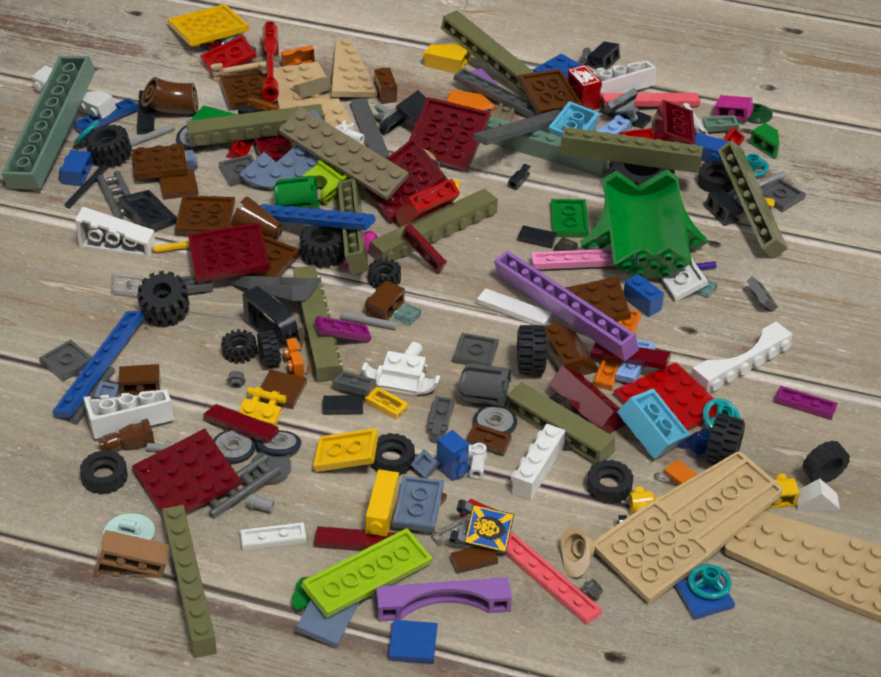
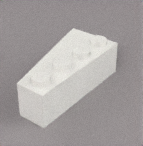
(622, 79)
(112, 234)
(115, 413)

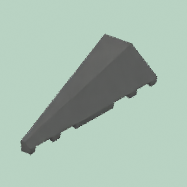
(285, 287)

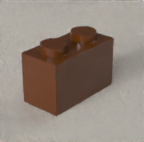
(385, 85)
(385, 301)
(139, 378)

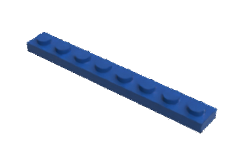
(320, 217)
(98, 364)

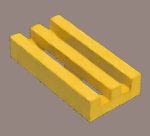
(384, 405)

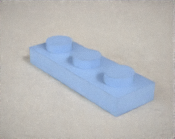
(630, 372)

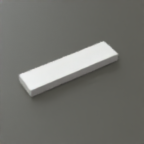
(514, 308)

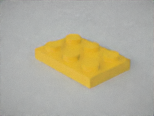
(346, 449)

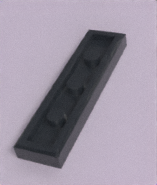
(146, 117)

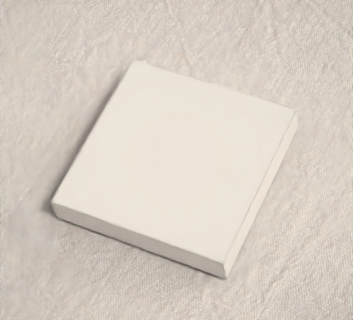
(685, 281)

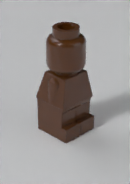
(130, 437)

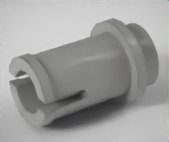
(261, 503)

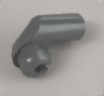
(584, 59)

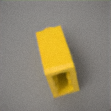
(446, 57)
(382, 503)

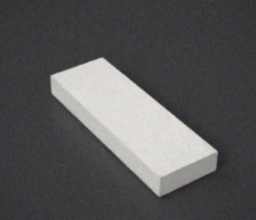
(273, 536)

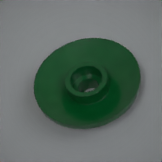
(760, 114)

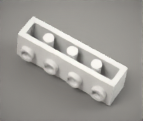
(538, 461)

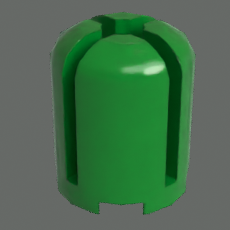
(297, 192)

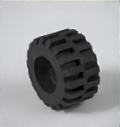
(109, 145)
(322, 246)
(531, 349)
(724, 438)

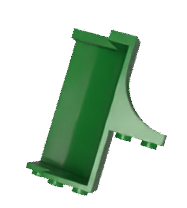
(645, 226)

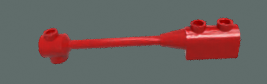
(270, 47)

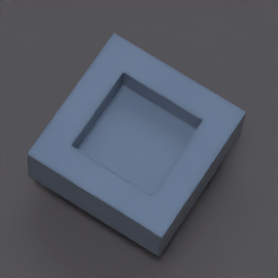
(191, 160)
(106, 388)
(425, 463)

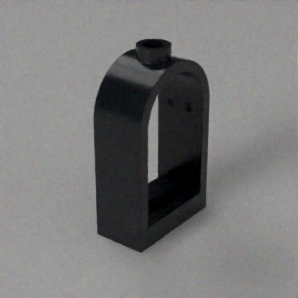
(257, 303)

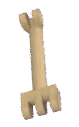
(218, 69)

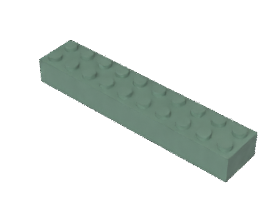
(48, 123)

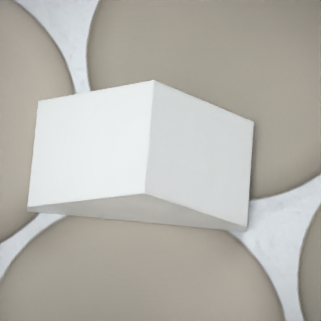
(818, 497)

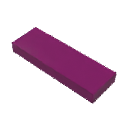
(342, 329)
(805, 402)

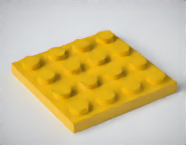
(208, 25)

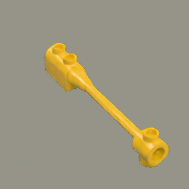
(789, 497)

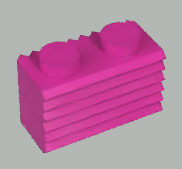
(734, 105)

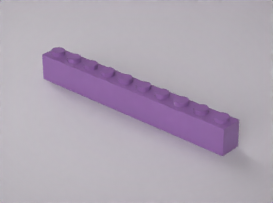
(567, 305)

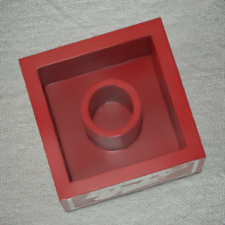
(586, 86)

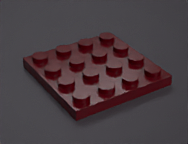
(449, 132)
(422, 175)
(228, 252)
(187, 473)

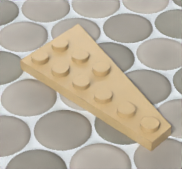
(349, 73)

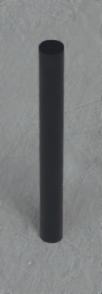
(73, 199)

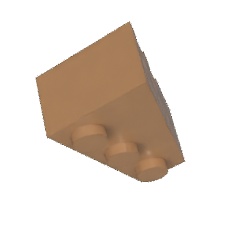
(130, 555)

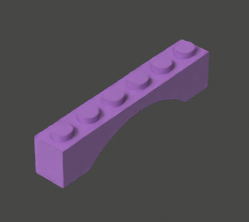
(398, 601)

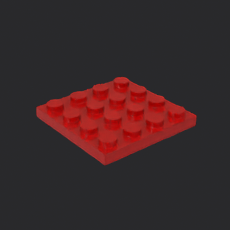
(678, 391)

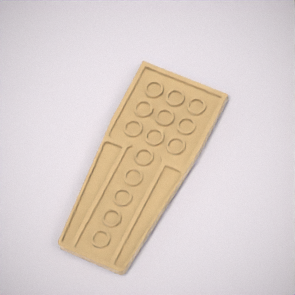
(289, 98)
(687, 525)
(814, 560)

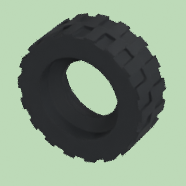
(709, 184)
(398, 443)
(826, 461)
(613, 469)
(107, 484)

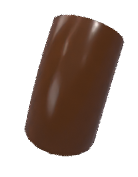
(170, 97)

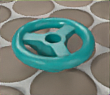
(84, 134)
(757, 162)
(723, 406)
(710, 579)

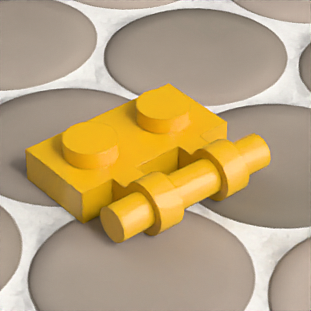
(265, 412)

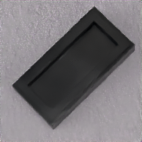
(537, 236)
(343, 404)

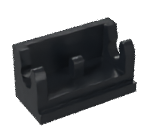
(605, 55)
(723, 207)

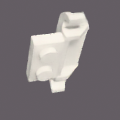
(402, 375)

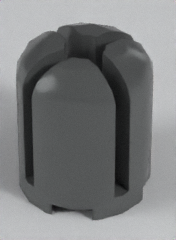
(484, 384)

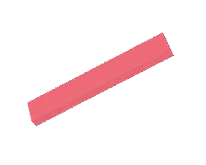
(655, 99)
(552, 580)

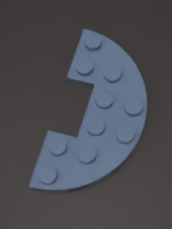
(266, 171)

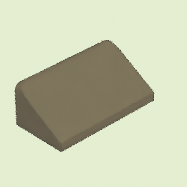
(312, 87)

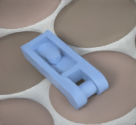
(614, 126)

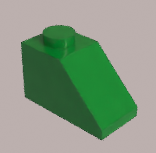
(766, 140)

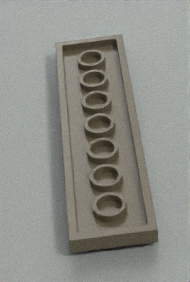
(344, 153)

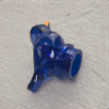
(697, 442)

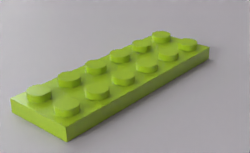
(363, 572)

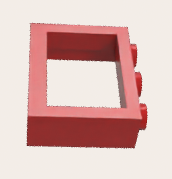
(427, 202)

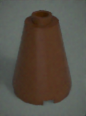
(252, 213)

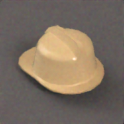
(576, 551)

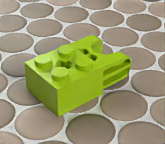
(328, 179)

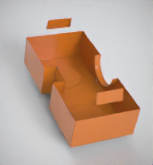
(298, 55)
(295, 361)

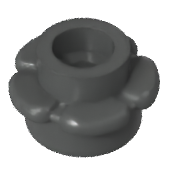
(236, 379)
(592, 589)

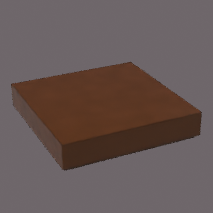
(179, 185)
(286, 385)

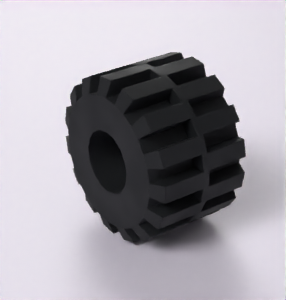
(163, 298)

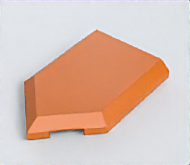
(471, 100)

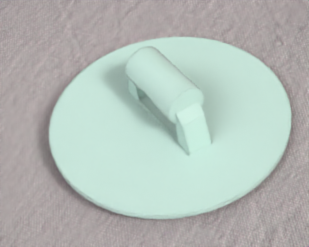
(132, 525)

